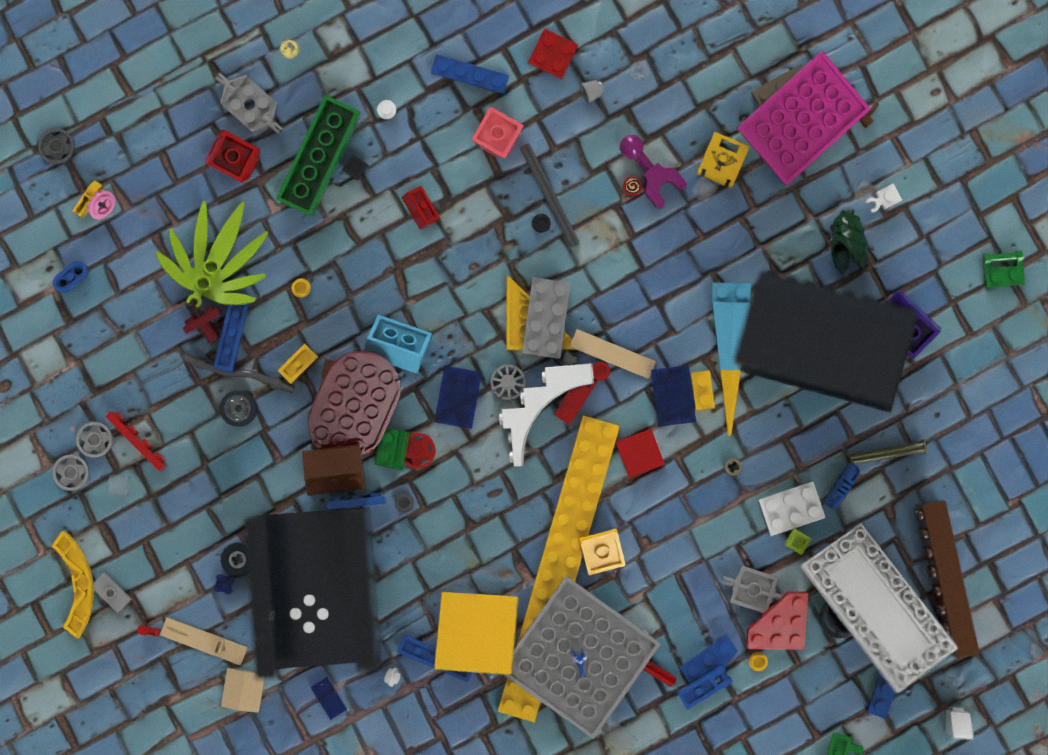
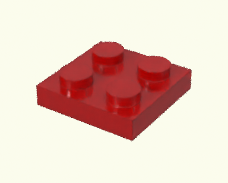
(553, 54)

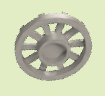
(508, 382)

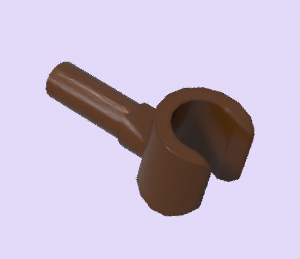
(866, 120)

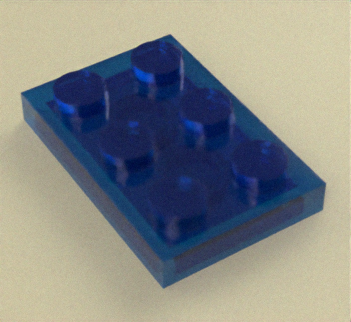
(673, 395)
(458, 397)

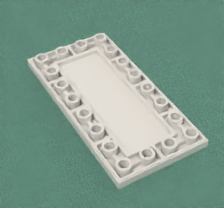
(879, 607)

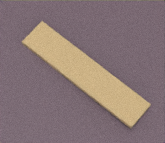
(612, 354)
(203, 641)

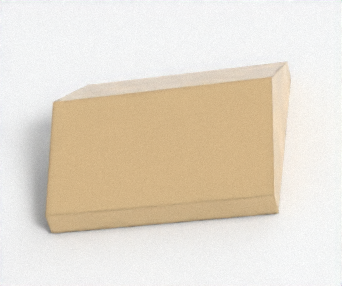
(242, 690)

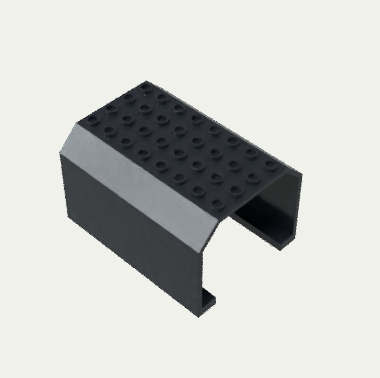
(825, 340)
(317, 556)

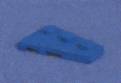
(707, 660)

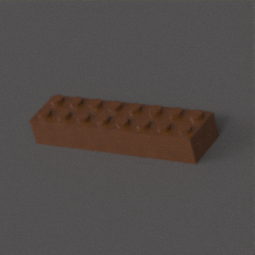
(946, 576)

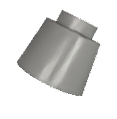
(591, 90)

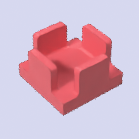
(497, 133)

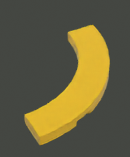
(81, 580)

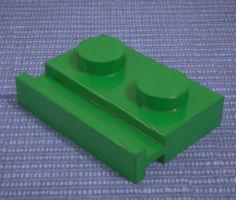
(392, 449)

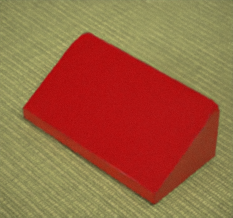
(420, 207)

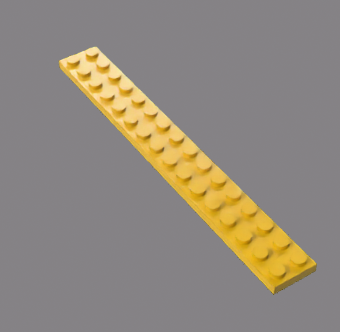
(563, 548)

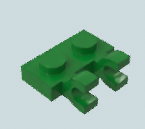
(842, 745)

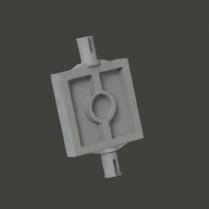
(753, 589)

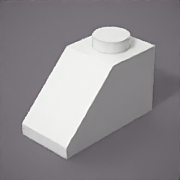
(958, 723)

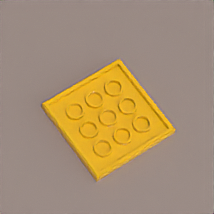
(476, 633)

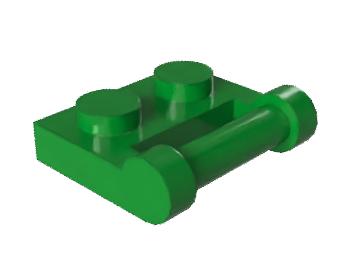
(1003, 275)

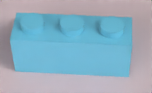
(398, 343)

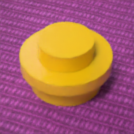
(301, 288)
(758, 661)

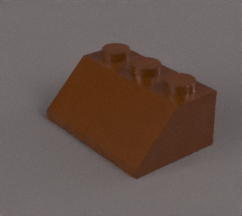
(333, 469)

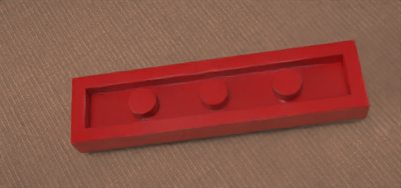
(131, 435)

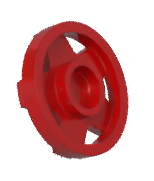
(418, 450)

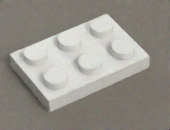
(791, 508)

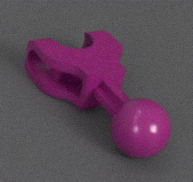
(655, 175)

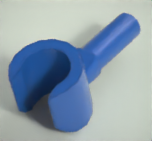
(580, 659)

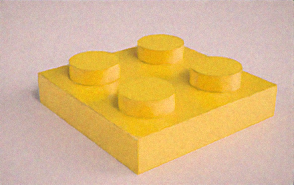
(602, 551)

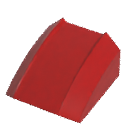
(233, 156)

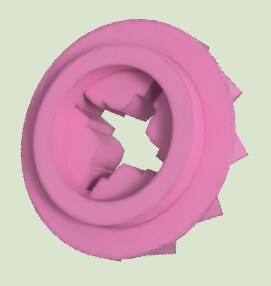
(101, 212)

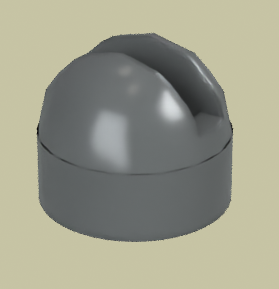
(569, 358)

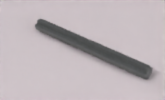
(549, 195)

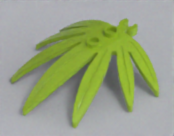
(207, 276)

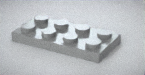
(546, 318)

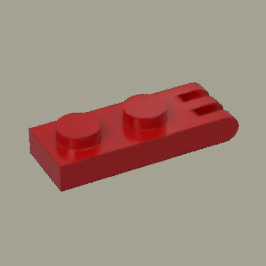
(573, 402)

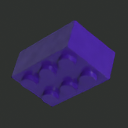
(925, 327)

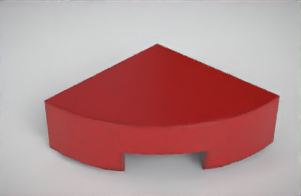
(144, 630)

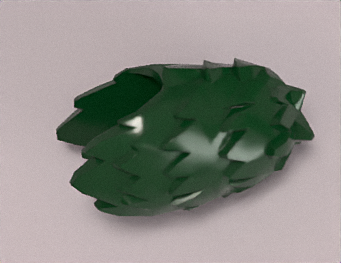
(848, 240)

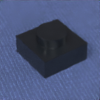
(355, 167)

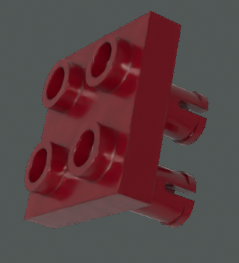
(204, 323)

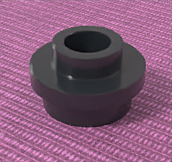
(545, 218)

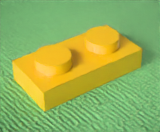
(298, 363)
(702, 390)

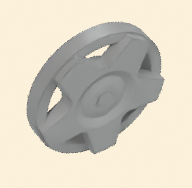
(94, 439)
(70, 472)

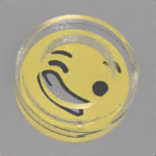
(289, 48)

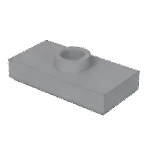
(111, 592)

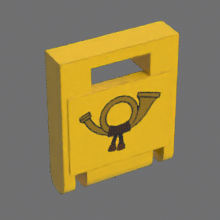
(722, 163)

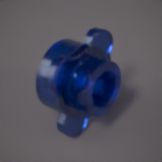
(219, 584)

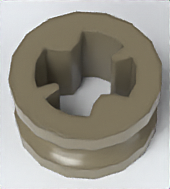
(736, 472)

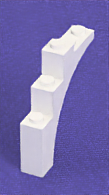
(520, 420)

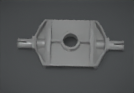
(238, 92)

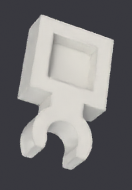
(886, 197)

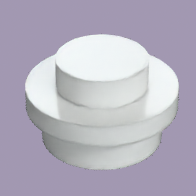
(386, 109)
(392, 676)

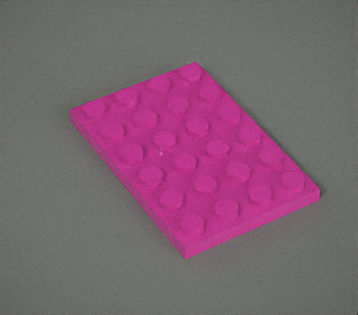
(803, 118)

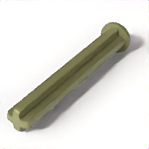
(888, 452)

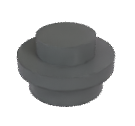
(404, 502)

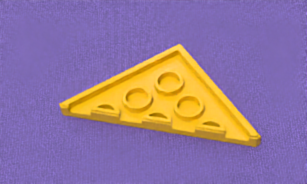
(517, 317)

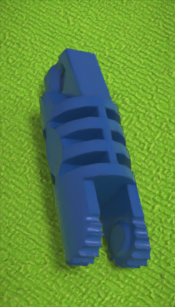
(842, 486)

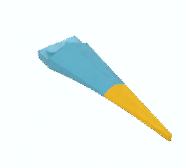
(730, 309)

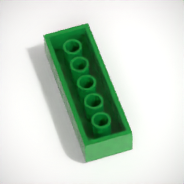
(319, 155)

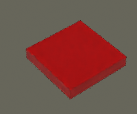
(640, 453)

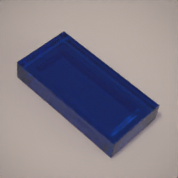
(328, 698)

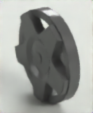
(56, 146)

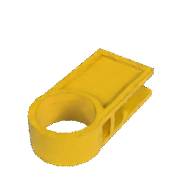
(81, 207)

